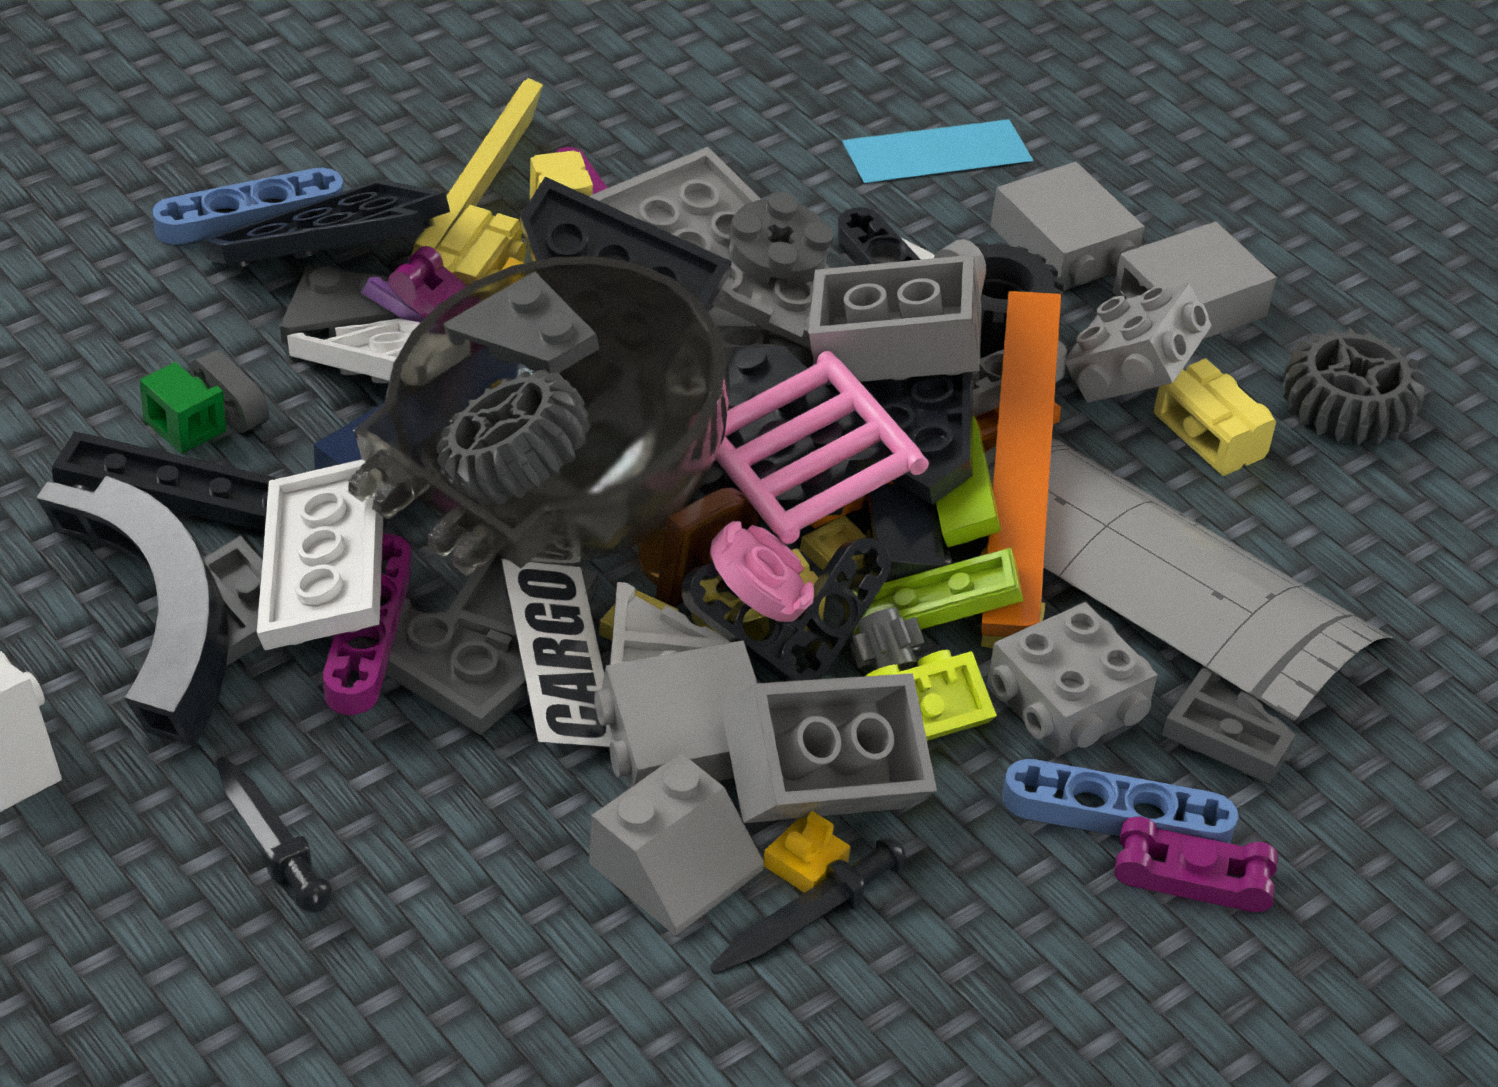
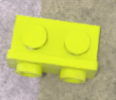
(948, 692)

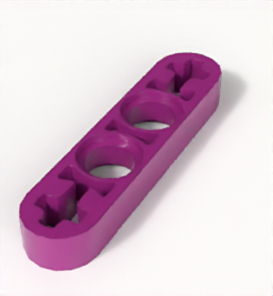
(373, 661)

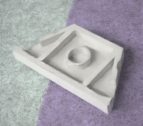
(357, 348)

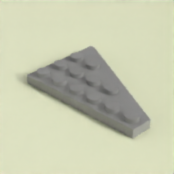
(697, 203)

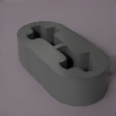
(243, 399)

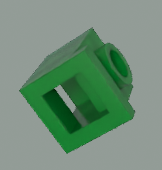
(182, 407)

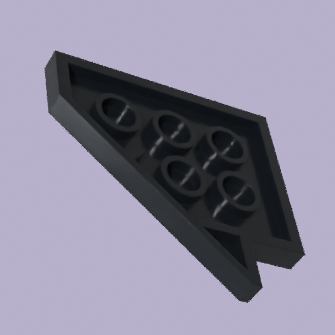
(357, 216)
(575, 225)
(757, 370)
(939, 420)

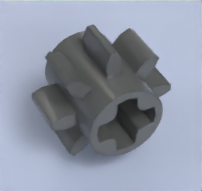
(887, 640)

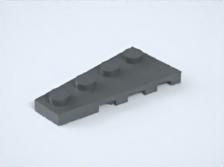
(454, 667)

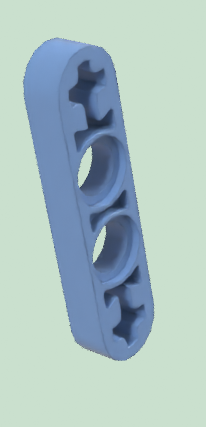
(193, 218)
(1120, 797)

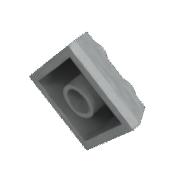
(674, 844)

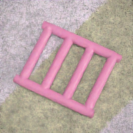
(853, 398)

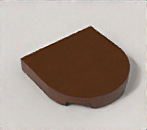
(691, 534)

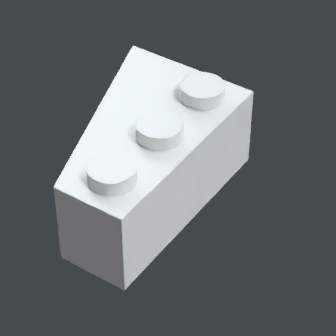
(25, 747)

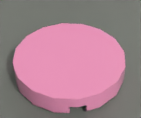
(761, 571)

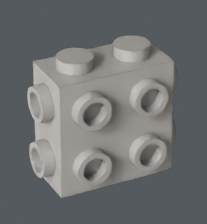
(1138, 342)
(1071, 679)

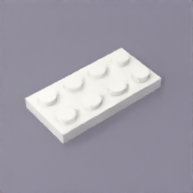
(318, 559)

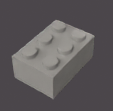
(899, 317)
(827, 747)

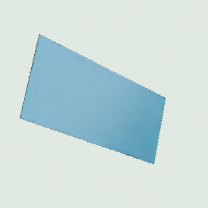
(937, 151)

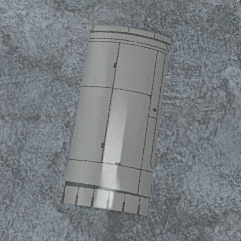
(1193, 585)

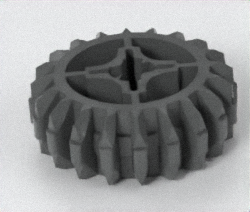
(1353, 386)
(513, 437)

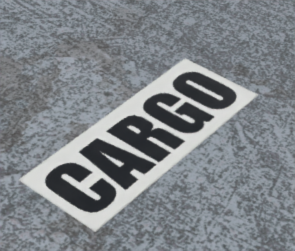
(558, 652)

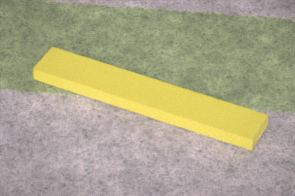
(486, 161)

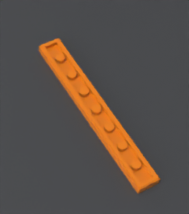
(1024, 451)

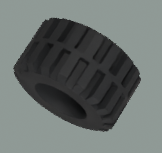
(1006, 271)

